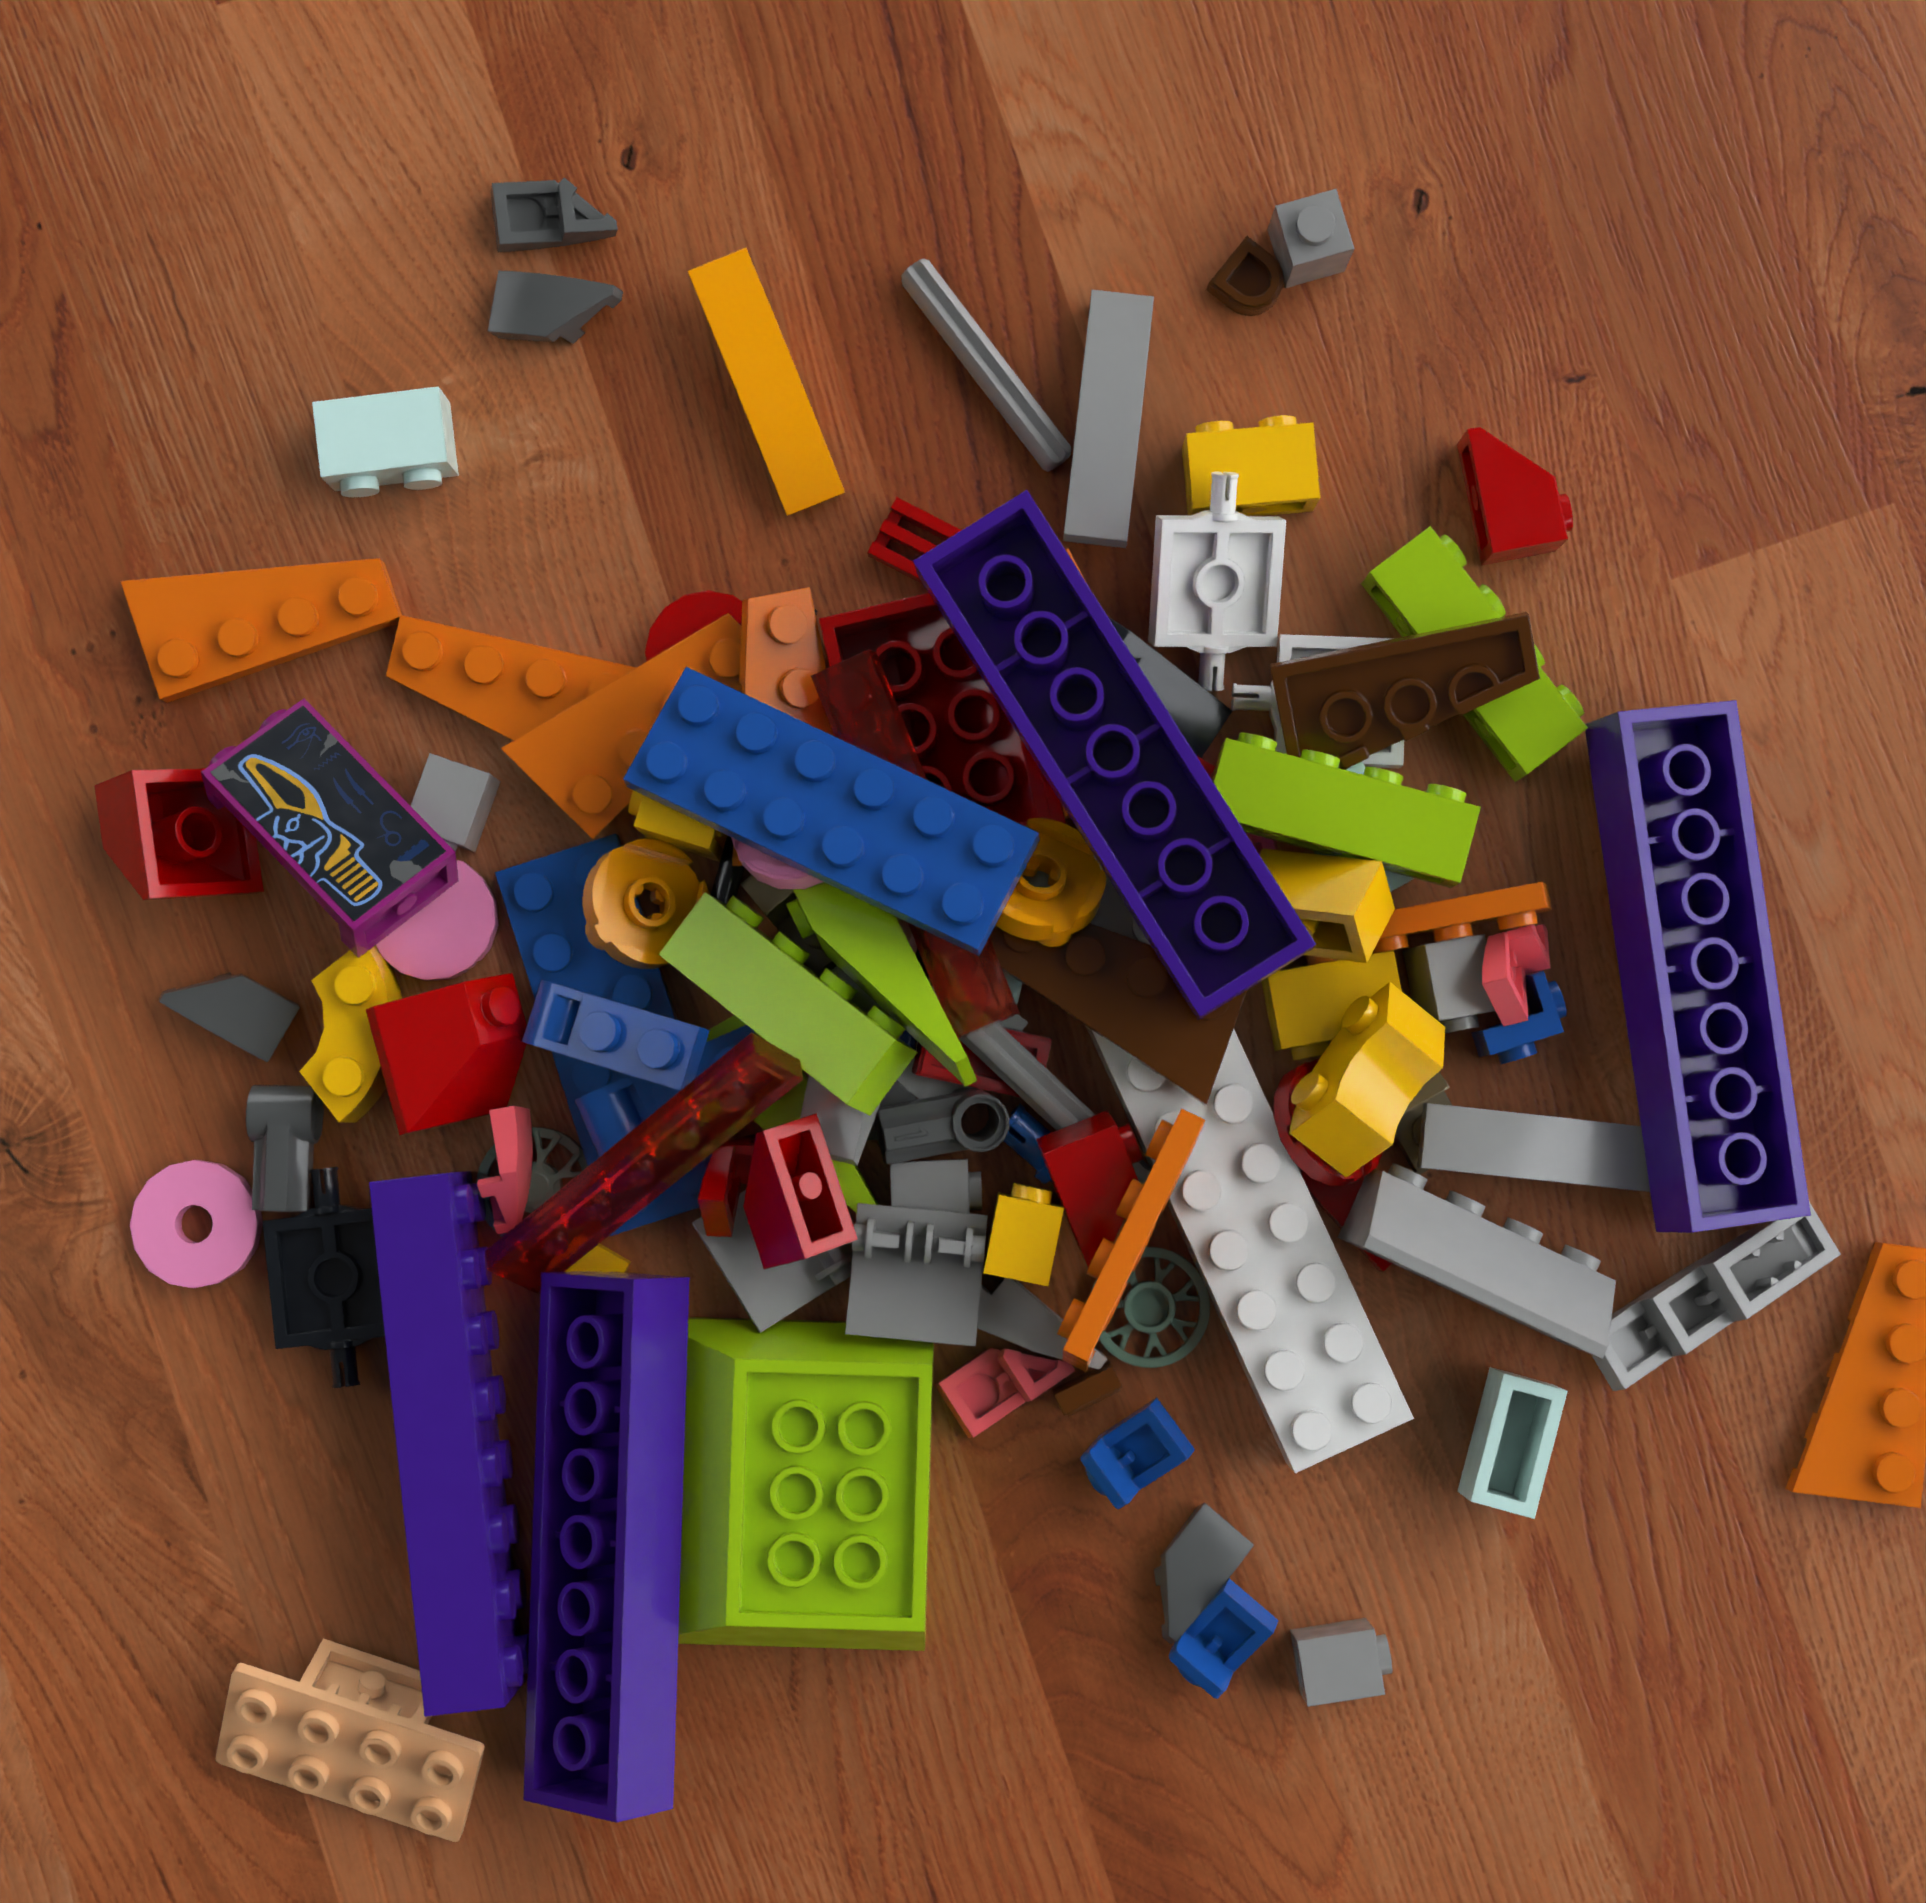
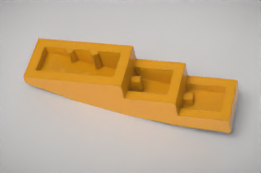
(766, 381)

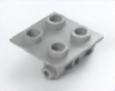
(916, 1274)
(774, 1291)

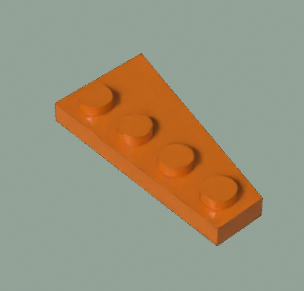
(245, 621)
(780, 655)
(493, 678)
(591, 745)
(1453, 917)
(1116, 1261)
(1873, 1413)

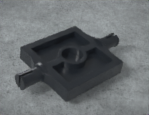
(325, 1278)

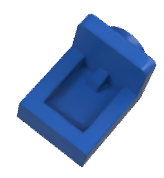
(1517, 1040)
(1135, 1453)
(1222, 1639)

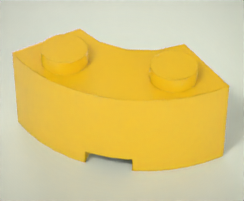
(346, 1063)
(1367, 1079)

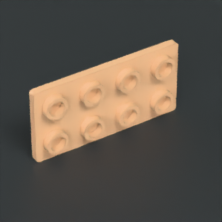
(352, 1738)

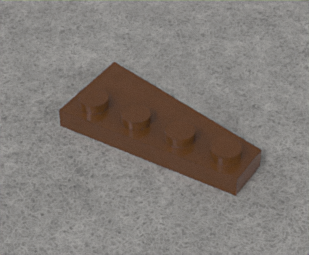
(1399, 687)
(1127, 998)

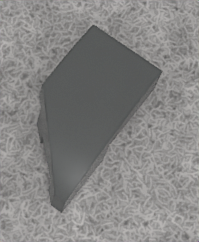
(545, 216)
(546, 306)
(236, 1011)
(1197, 1568)

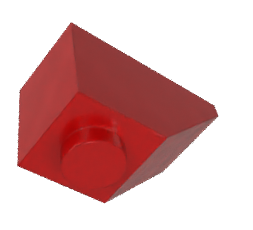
(1511, 500)
(1091, 1175)
(795, 1195)

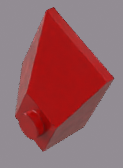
(174, 838)
(450, 1051)

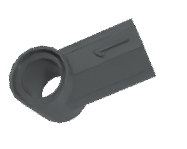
(934, 1126)
(284, 1128)

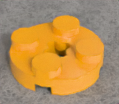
(1074, 889)
(610, 900)

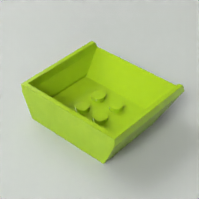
(805, 1487)

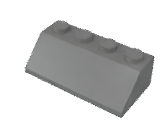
(1482, 1260)

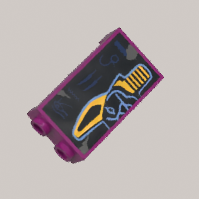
(332, 824)

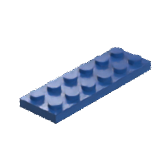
(832, 810)
(549, 929)

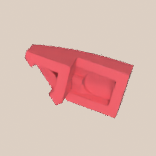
(1505, 966)
(514, 1156)
(996, 1385)

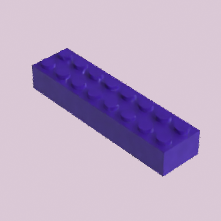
(1113, 755)
(1696, 967)
(450, 1441)
(606, 1543)

